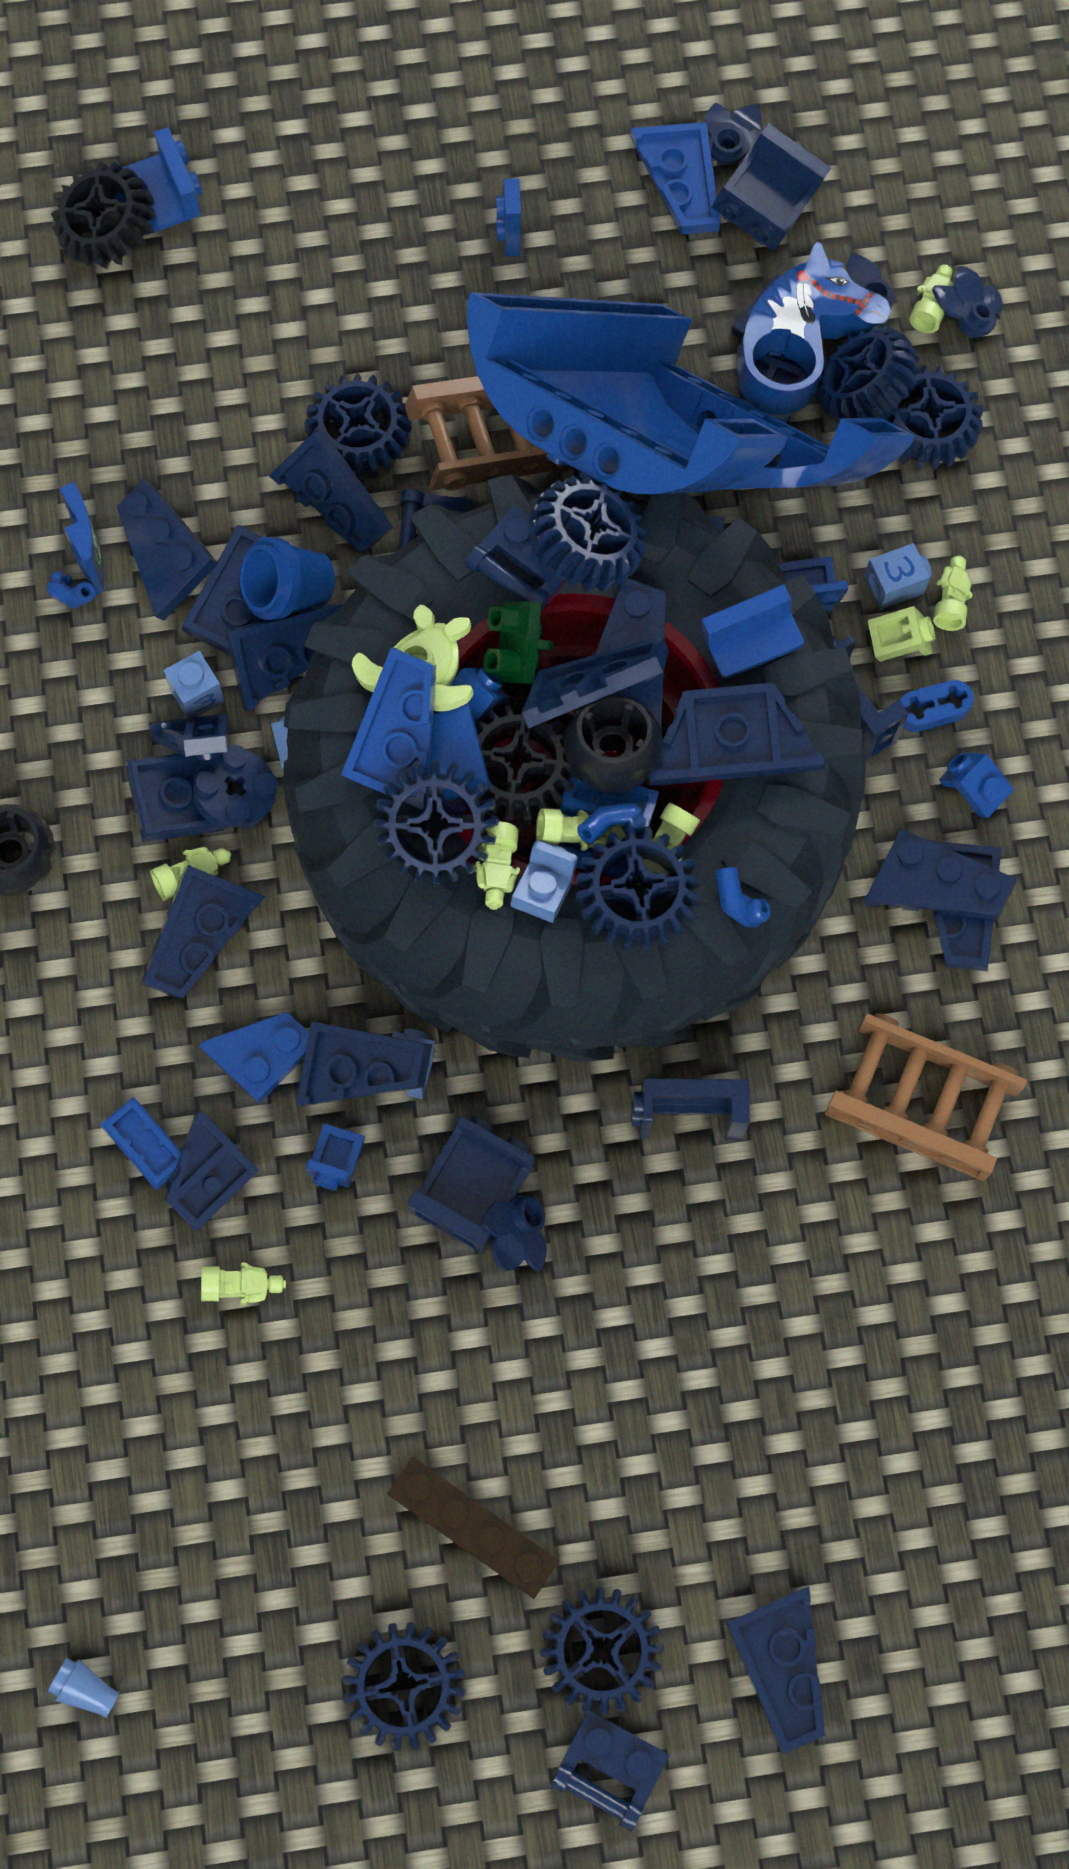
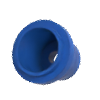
(284, 578)

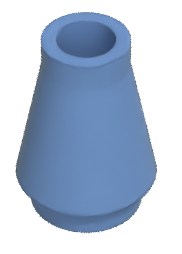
(82, 1688)

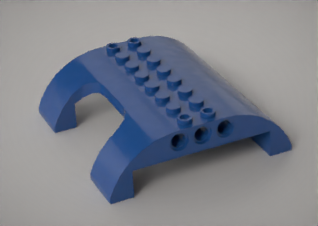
(607, 398)

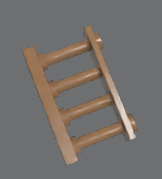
(468, 397)
(892, 1121)

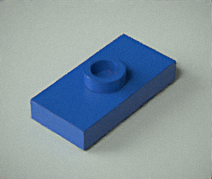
(143, 1142)

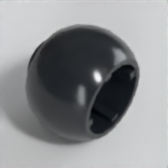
(610, 726)
(36, 857)

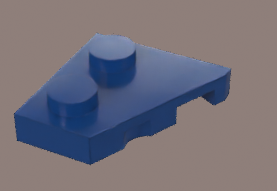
(509, 217)
(259, 1053)

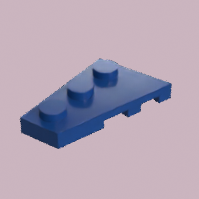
(682, 172)
(396, 726)

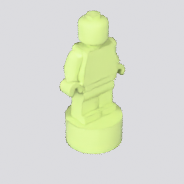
(927, 312)
(951, 610)
(677, 825)
(555, 828)
(495, 873)
(167, 878)
(248, 1284)

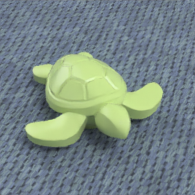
(433, 644)

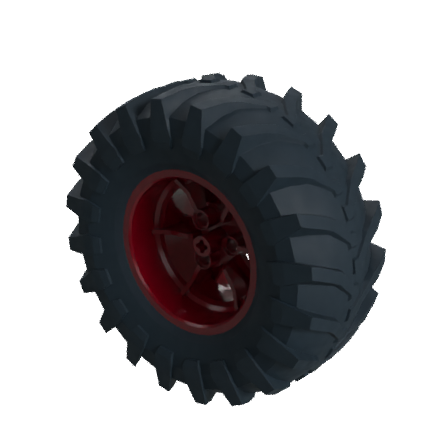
(557, 984)

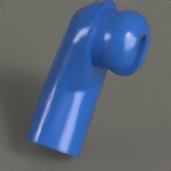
(61, 590)
(609, 816)
(736, 904)

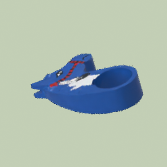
(792, 318)

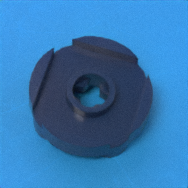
(235, 810)

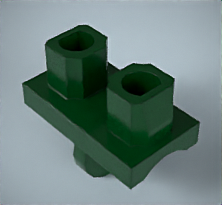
(518, 643)

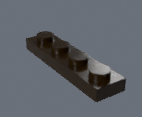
(473, 1528)

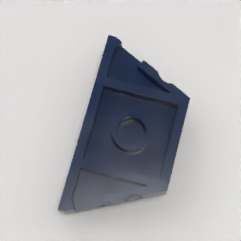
(734, 736)

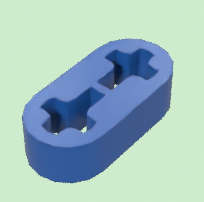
(937, 714)

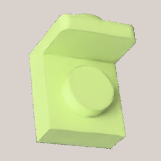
(901, 634)

